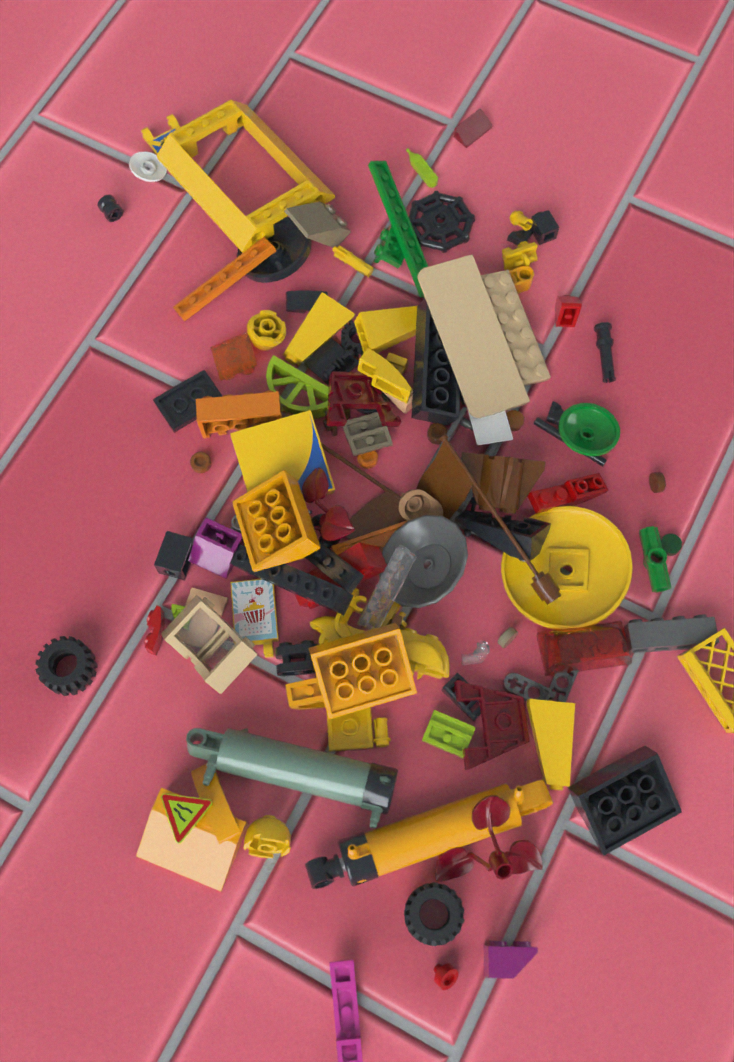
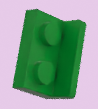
(389, 248)

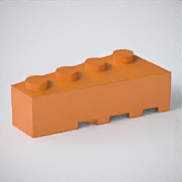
(236, 411)

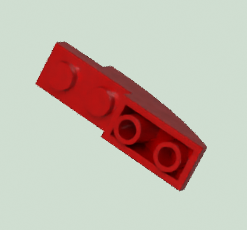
(568, 494)

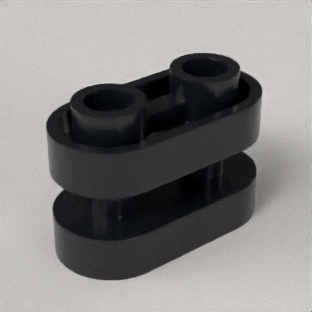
(287, 651)

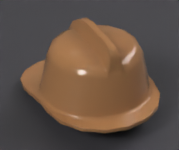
(417, 504)

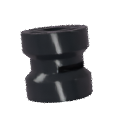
(110, 208)

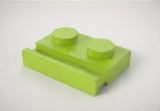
(448, 733)

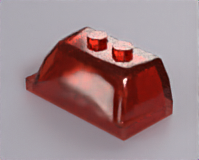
(583, 648)

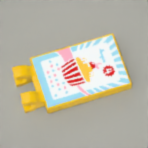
(255, 612)

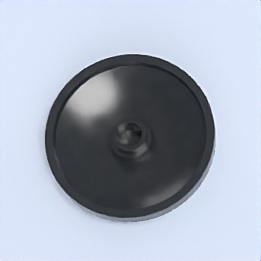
(290, 254)

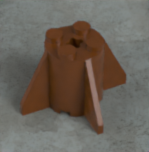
(502, 479)

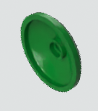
(592, 422)

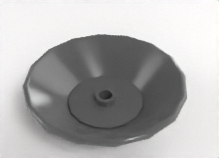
(435, 543)

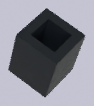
(544, 227)

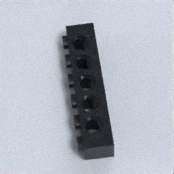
(297, 582)

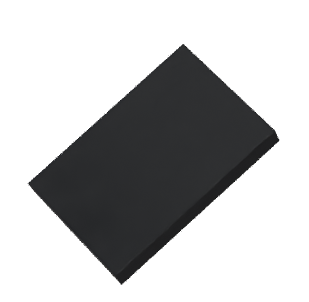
(179, 403)

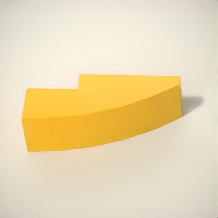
(384, 375)

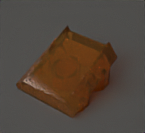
(234, 357)

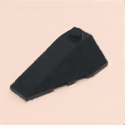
(528, 533)

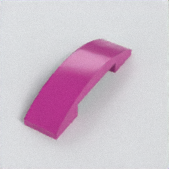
(346, 1011)

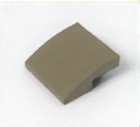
(366, 434)

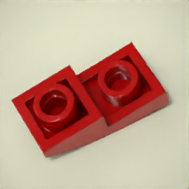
(156, 623)

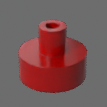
(445, 975)

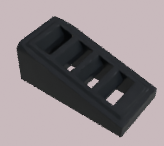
(452, 695)

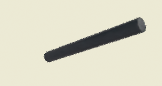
(555, 432)

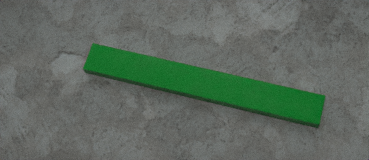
(399, 220)

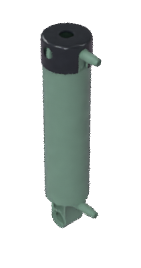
(296, 768)

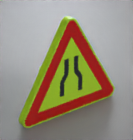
(184, 813)

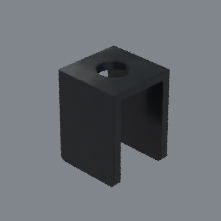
(174, 555)

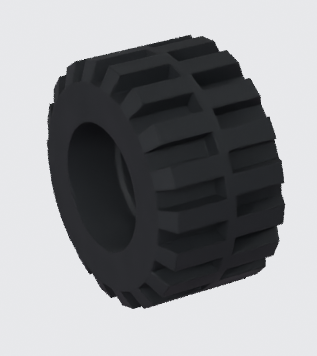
(54, 654)
(455, 918)

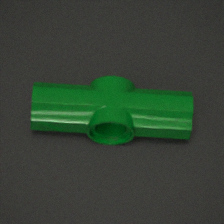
(657, 572)

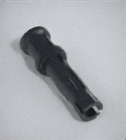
(604, 344)

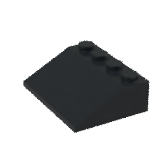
(625, 799)

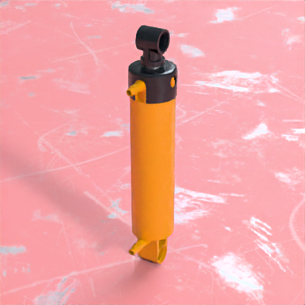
(422, 836)

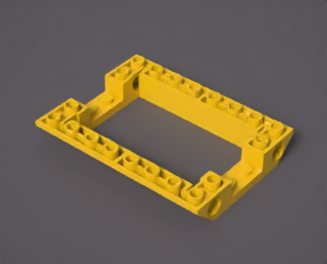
(241, 229)

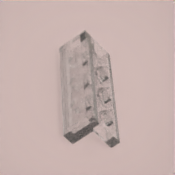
(387, 588)

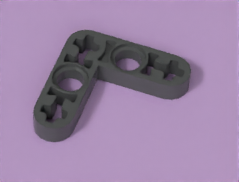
(545, 692)

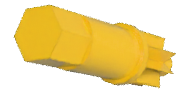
(352, 260)

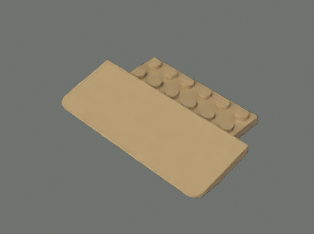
(483, 334)

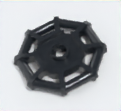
(441, 230)

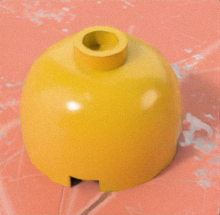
(267, 836)

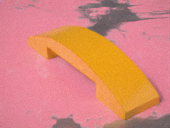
(219, 814)

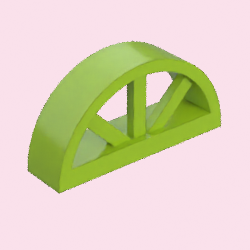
(302, 381)

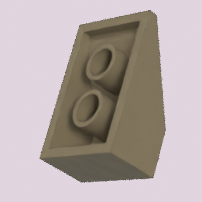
(319, 223)

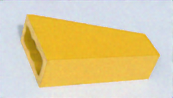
(319, 326)
(385, 327)
(553, 737)

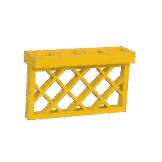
(705, 684)

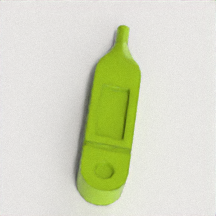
(423, 169)

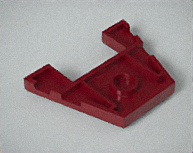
(355, 391)
(502, 722)

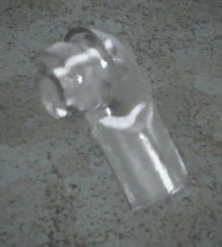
(478, 655)

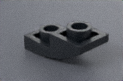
(301, 300)

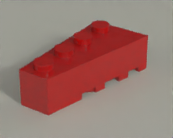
(361, 556)

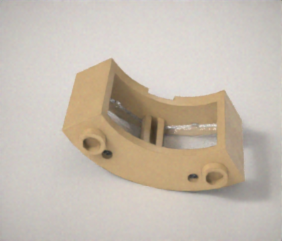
(219, 648)

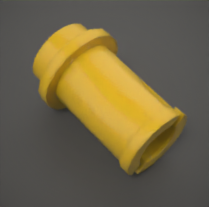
(519, 219)
(381, 732)

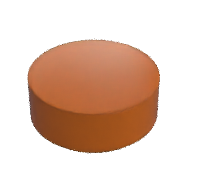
(368, 460)

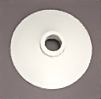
(147, 167)

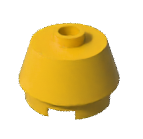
(266, 330)

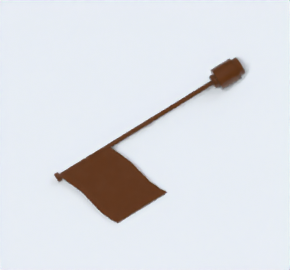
(450, 484)
(378, 512)

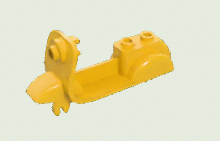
(424, 653)

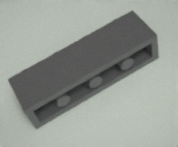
(669, 634)

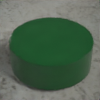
(671, 544)

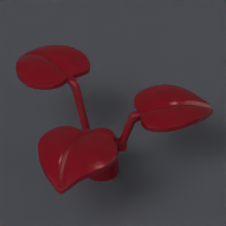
(336, 521)
(519, 859)

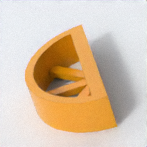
(305, 695)

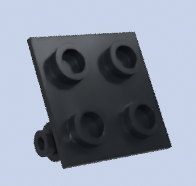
(331, 358)

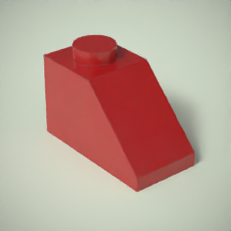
(567, 311)

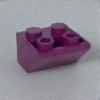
(215, 547)
(505, 960)

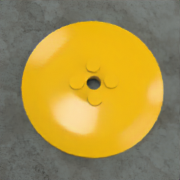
(599, 573)

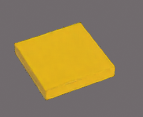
(350, 731)

